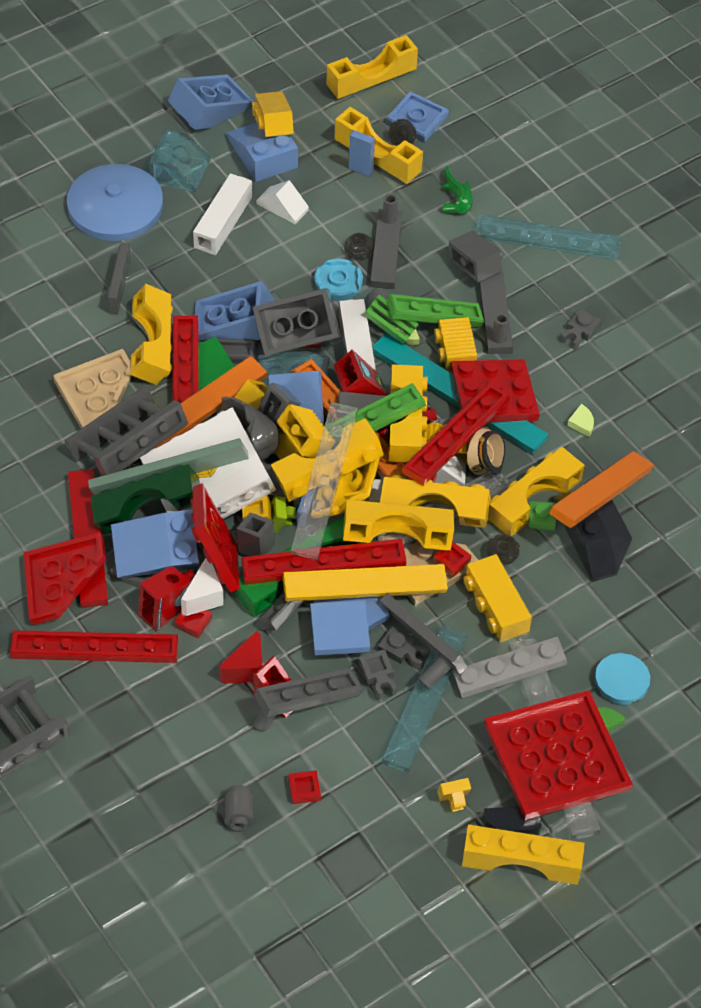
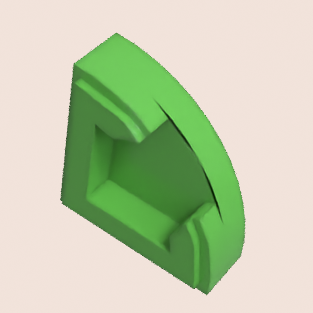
(611, 718)

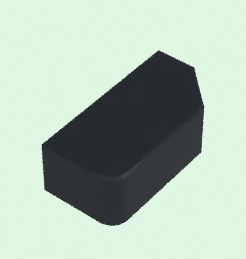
(511, 820)

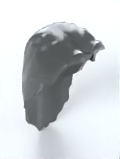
(258, 427)

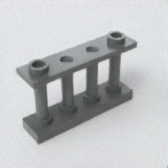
(133, 444)
(33, 744)

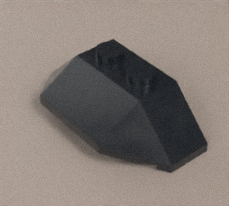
(600, 540)

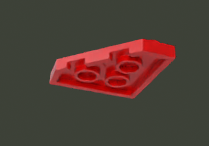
(59, 574)

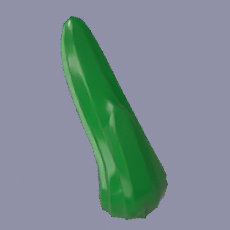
(462, 191)

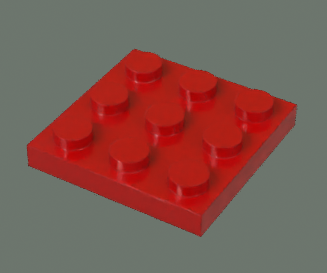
(506, 375)
(216, 538)

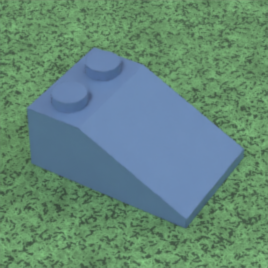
(208, 100)
(262, 154)
(232, 313)
(154, 544)

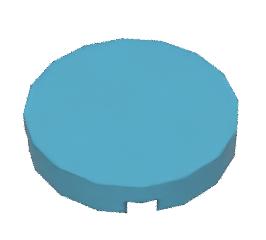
(340, 278)
(622, 678)

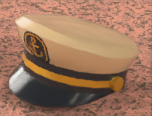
(486, 452)

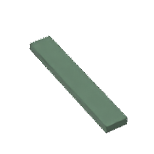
(199, 461)

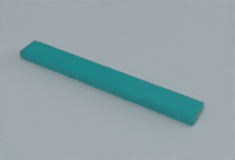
(441, 383)

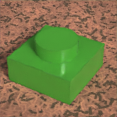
(540, 517)

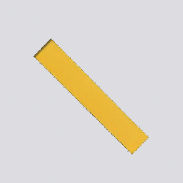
(364, 582)

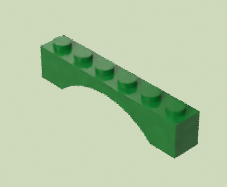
(261, 596)

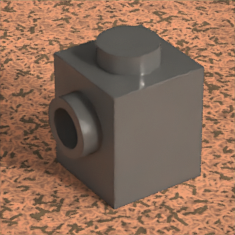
(255, 535)

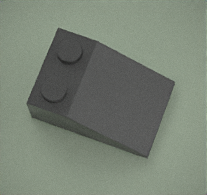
(297, 322)

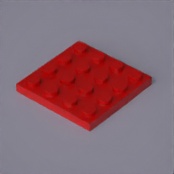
(557, 754)

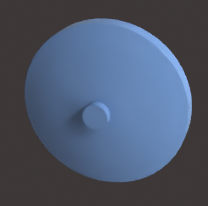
(115, 202)

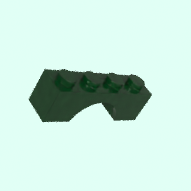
(121, 503)

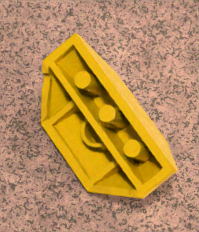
(354, 486)

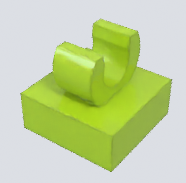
(281, 514)

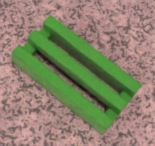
(381, 306)

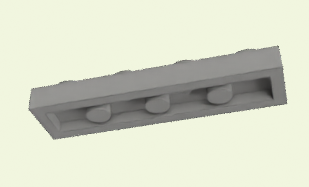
(510, 667)

